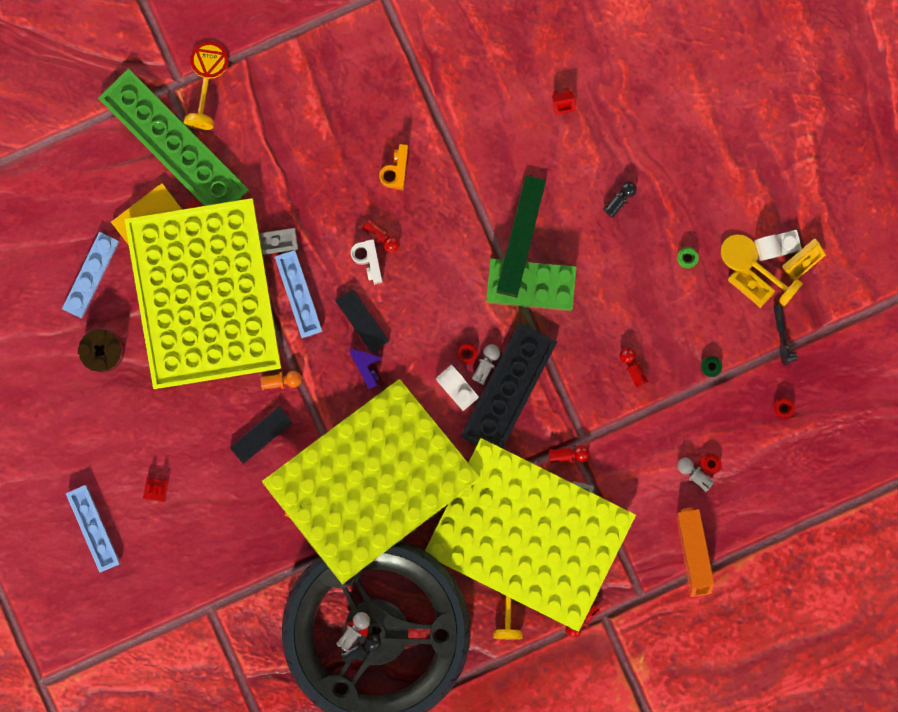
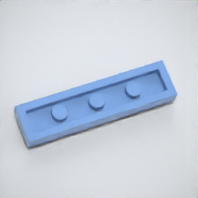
(90, 275)
(298, 294)
(93, 528)

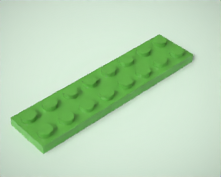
(171, 141)

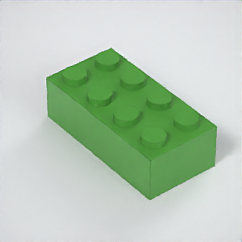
(541, 286)

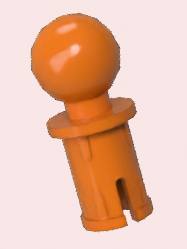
(292, 379)

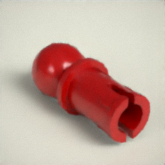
(390, 244)
(628, 357)
(580, 453)
(593, 612)

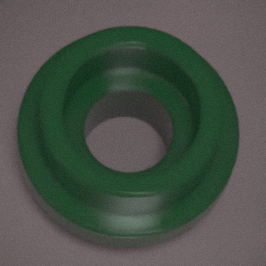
(704, 366)

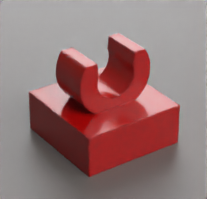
(563, 102)
(155, 489)

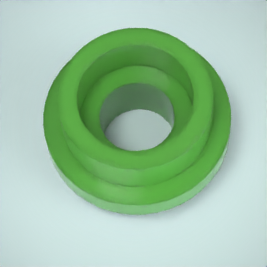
(694, 257)

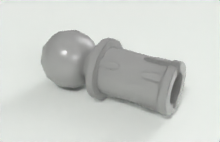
(491, 354)
(686, 466)
(360, 621)

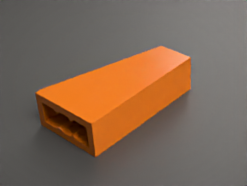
(695, 552)

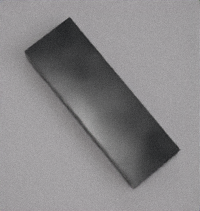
(362, 321)
(261, 435)

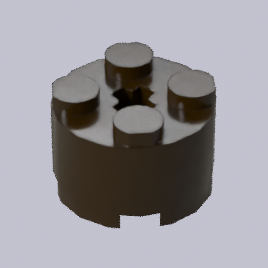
(89, 351)

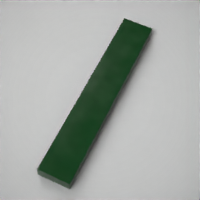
(521, 236)

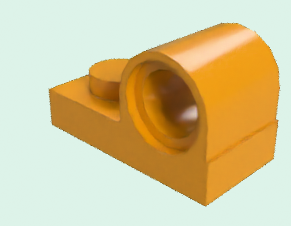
(400, 157)

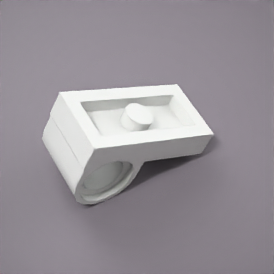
(778, 245)
(374, 270)
(457, 387)

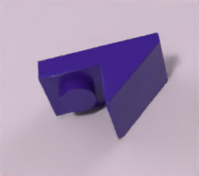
(362, 361)

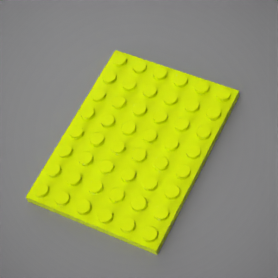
(203, 293)
(370, 481)
(531, 535)

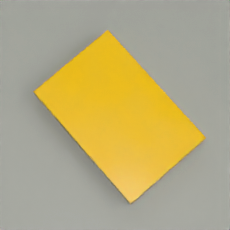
(155, 202)

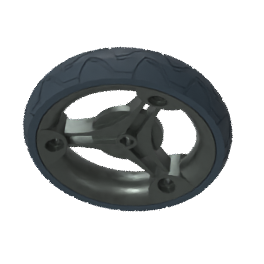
(449, 653)

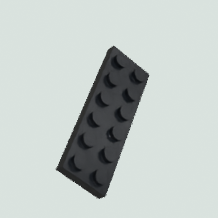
(509, 387)

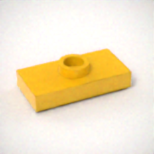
(804, 260)
(752, 286)

